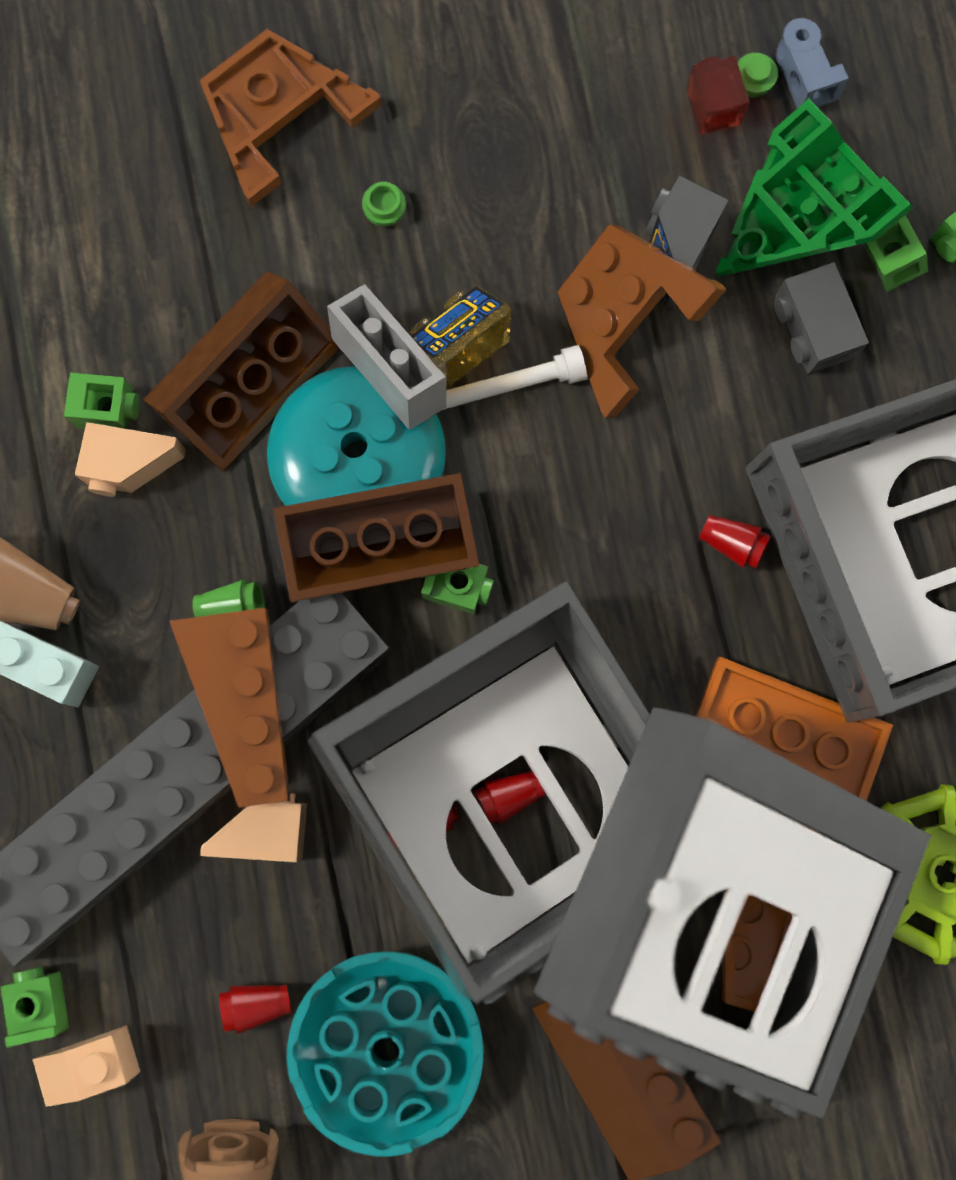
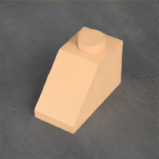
(123, 458)
(262, 833)
(87, 1067)

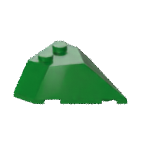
(810, 197)

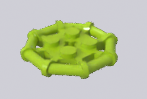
(926, 895)

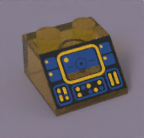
(464, 333)

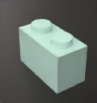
(44, 666)

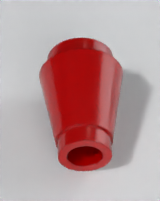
(736, 540)
(507, 796)
(252, 1006)

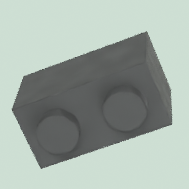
(820, 318)

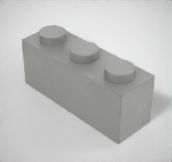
(387, 356)

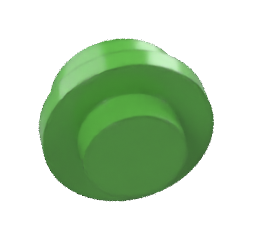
(758, 73)
(384, 204)

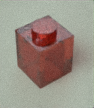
(717, 94)

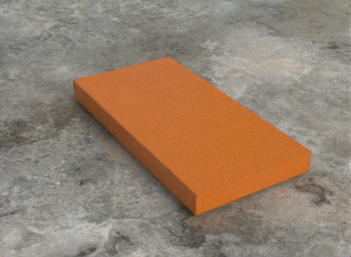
(796, 725)

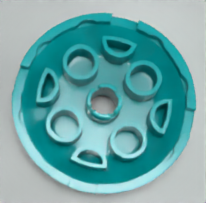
(326, 416)
(376, 1102)

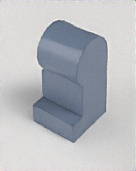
(807, 66)

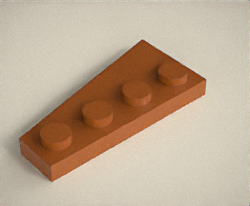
(238, 692)

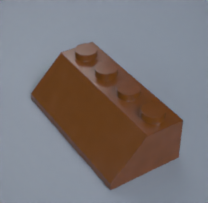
(244, 370)
(375, 537)
(635, 1102)

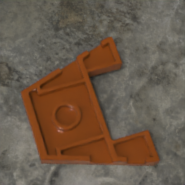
(267, 89)
(614, 294)

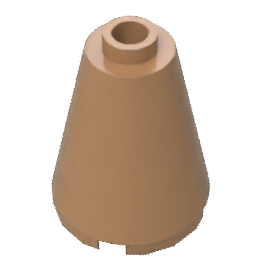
(32, 593)
(228, 1151)

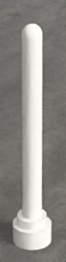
(566, 366)

